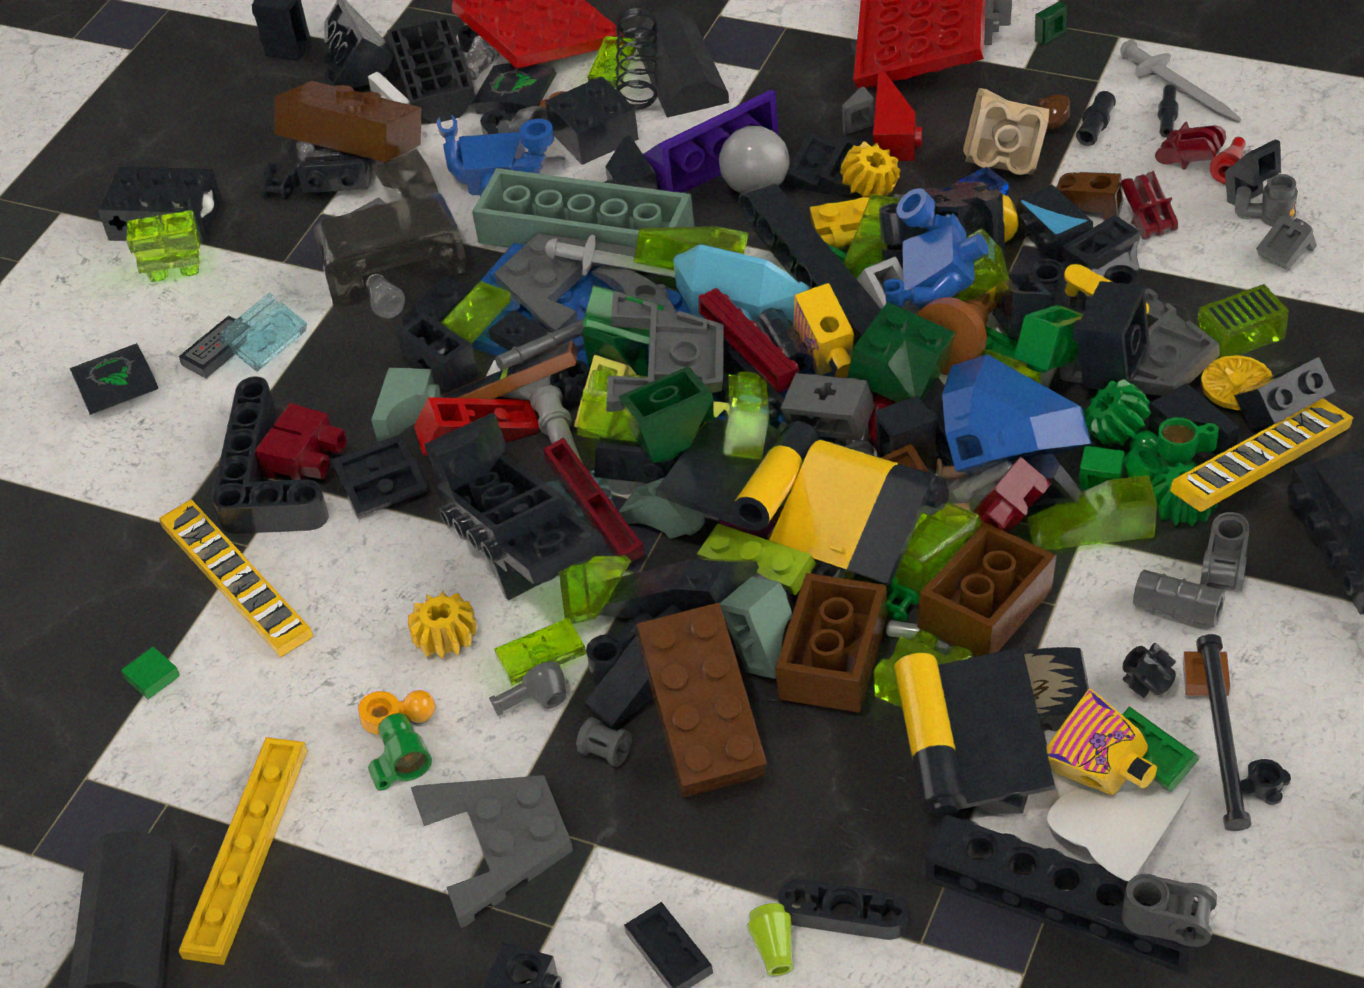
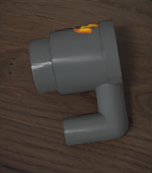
(1277, 200)

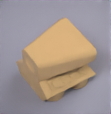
(1005, 134)

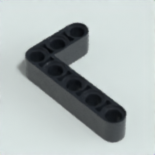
(239, 494)

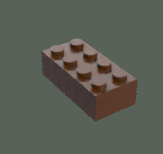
(701, 700)

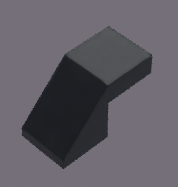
(1253, 170)

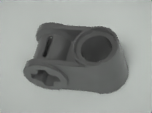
(1226, 551)
(1169, 909)

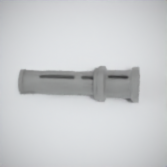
(553, 418)

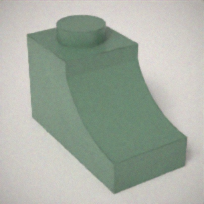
(402, 400)
(660, 513)
(757, 621)

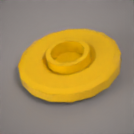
(1231, 376)

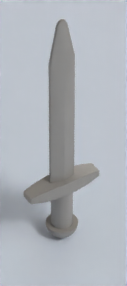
(1157, 64)
(589, 254)

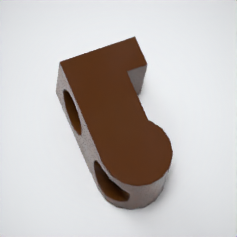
(1093, 191)

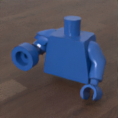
(477, 156)
(936, 261)

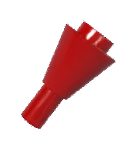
(1226, 159)

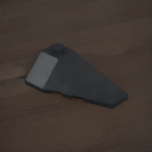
(353, 48)
(684, 584)

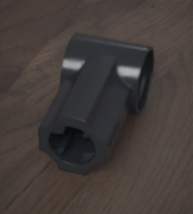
(606, 649)

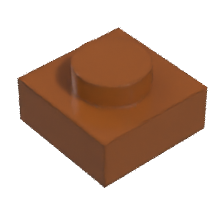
(1194, 673)

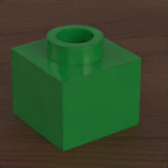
(1100, 466)

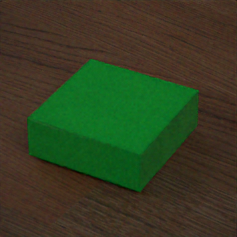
(150, 673)

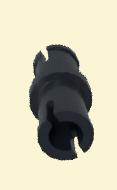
(1096, 118)

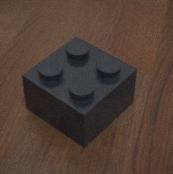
(591, 119)
(1112, 334)

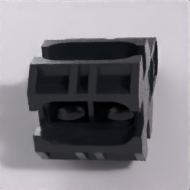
(967, 201)

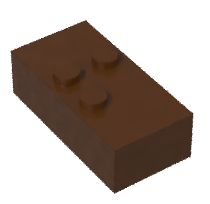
(348, 120)

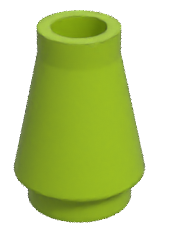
(772, 937)

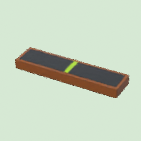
(519, 374)

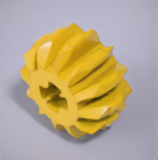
(870, 170)
(442, 624)

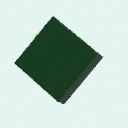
(1050, 23)

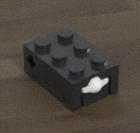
(158, 192)

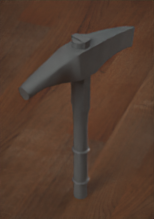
(620, 280)

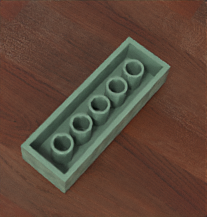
(525, 203)

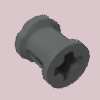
(604, 742)

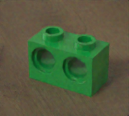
(1048, 339)

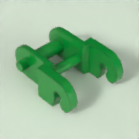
(903, 593)

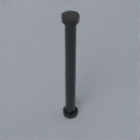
(1236, 817)

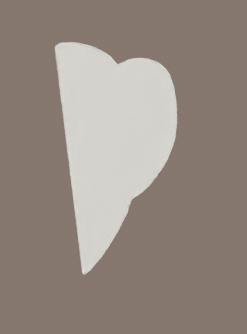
(1116, 827)

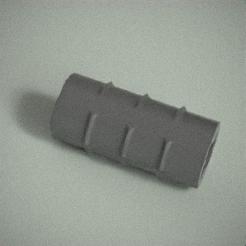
(1179, 597)

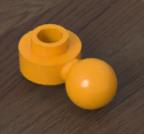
(416, 705)

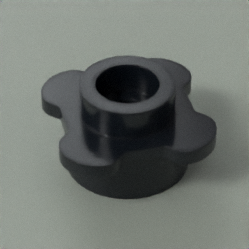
(1265, 771)

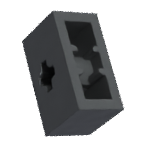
(829, 405)

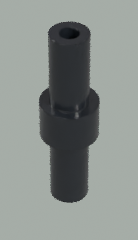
(1168, 110)

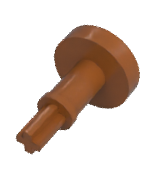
(966, 319)

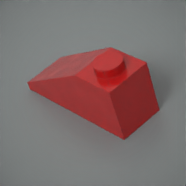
(895, 122)
(448, 414)

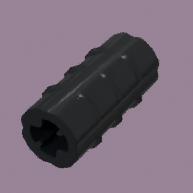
(783, 335)

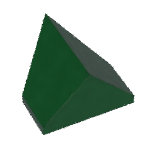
(616, 349)

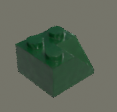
(901, 354)
(668, 413)

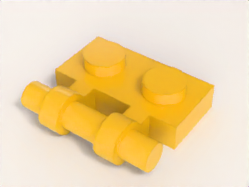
(838, 221)

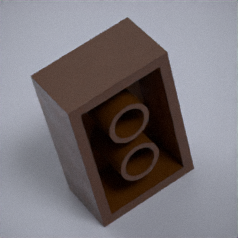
(986, 591)
(832, 642)

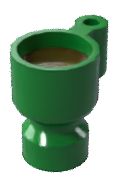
(1182, 439)
(404, 753)

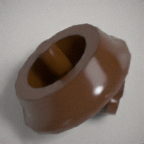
(1058, 109)

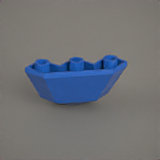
(1005, 416)

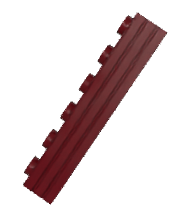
(748, 340)
(592, 500)

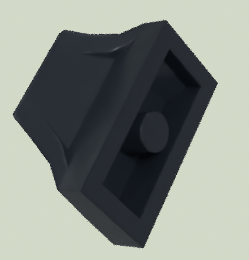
(1104, 246)
(1062, 486)

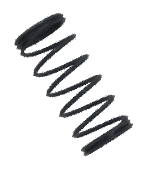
(639, 12)

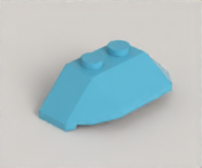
(747, 280)

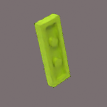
(774, 560)

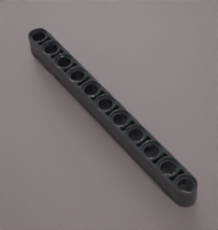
(815, 264)

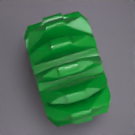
(1117, 413)
(1171, 505)

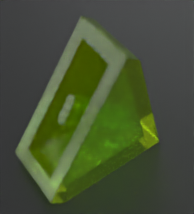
(589, 586)

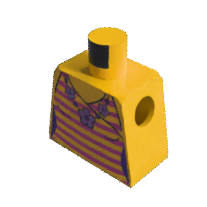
(824, 330)
(1100, 748)

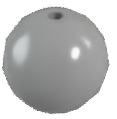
(753, 159)

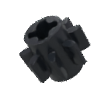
(571, 382)
(1149, 670)

